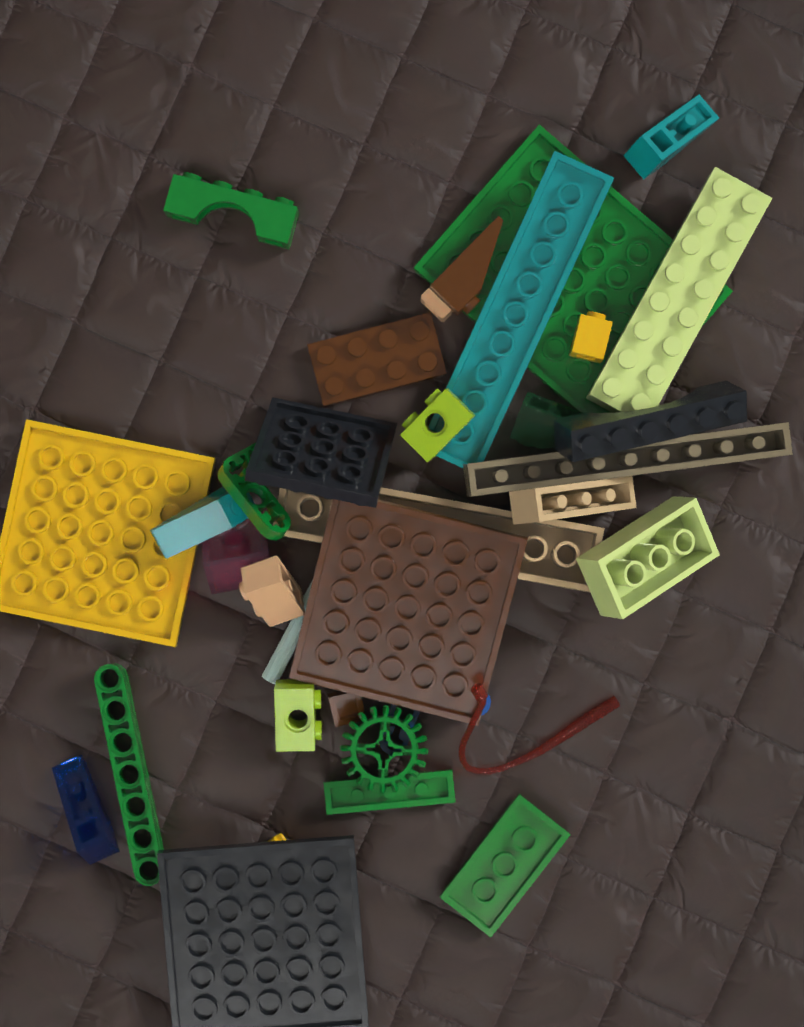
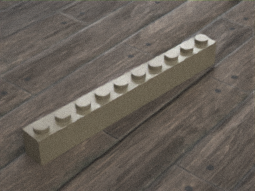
(668, 455)

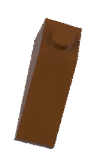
(465, 276)

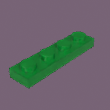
(428, 789)

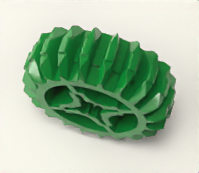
(383, 777)

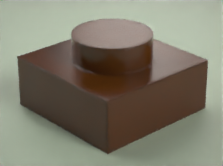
(345, 707)

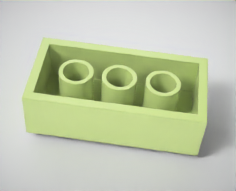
(648, 557)

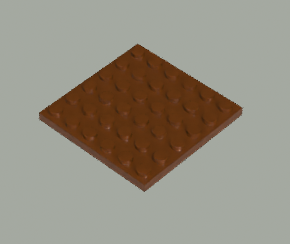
(407, 607)

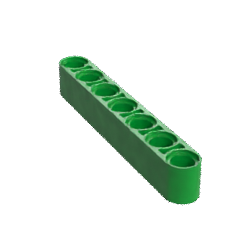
(134, 756)

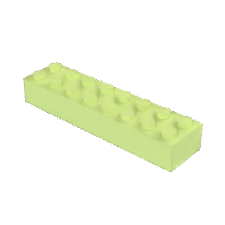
(680, 295)

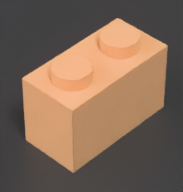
(272, 591)

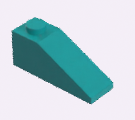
(670, 136)
(198, 522)

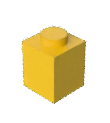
(591, 337)

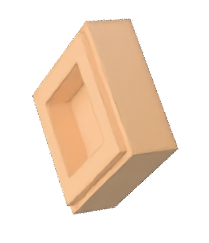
(435, 305)

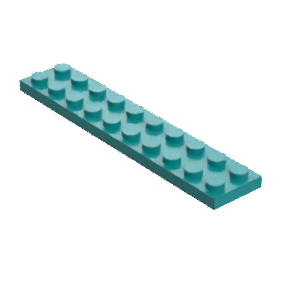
(522, 302)

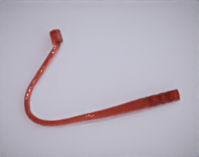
(573, 728)

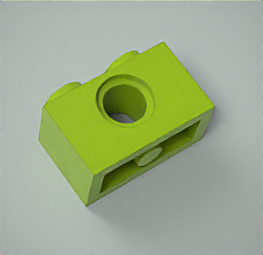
(455, 416)
(292, 733)

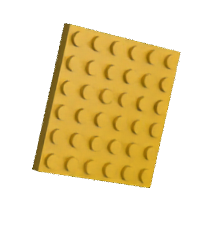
(82, 537)

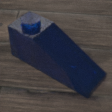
(85, 811)

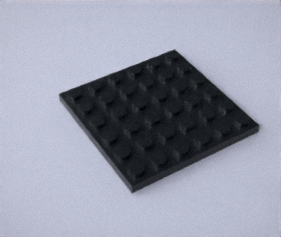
(264, 934)

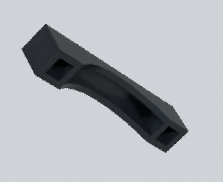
(601, 434)

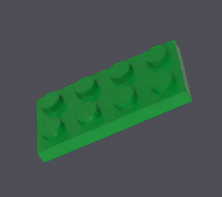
(504, 865)

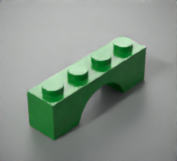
(193, 199)

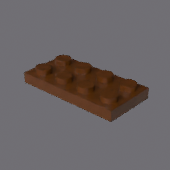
(377, 359)

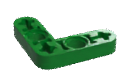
(238, 490)

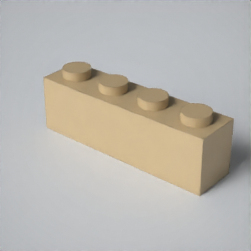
(572, 500)

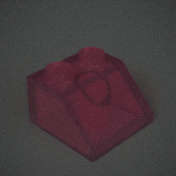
(231, 551)

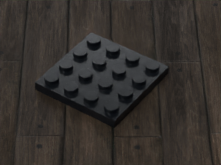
(322, 452)

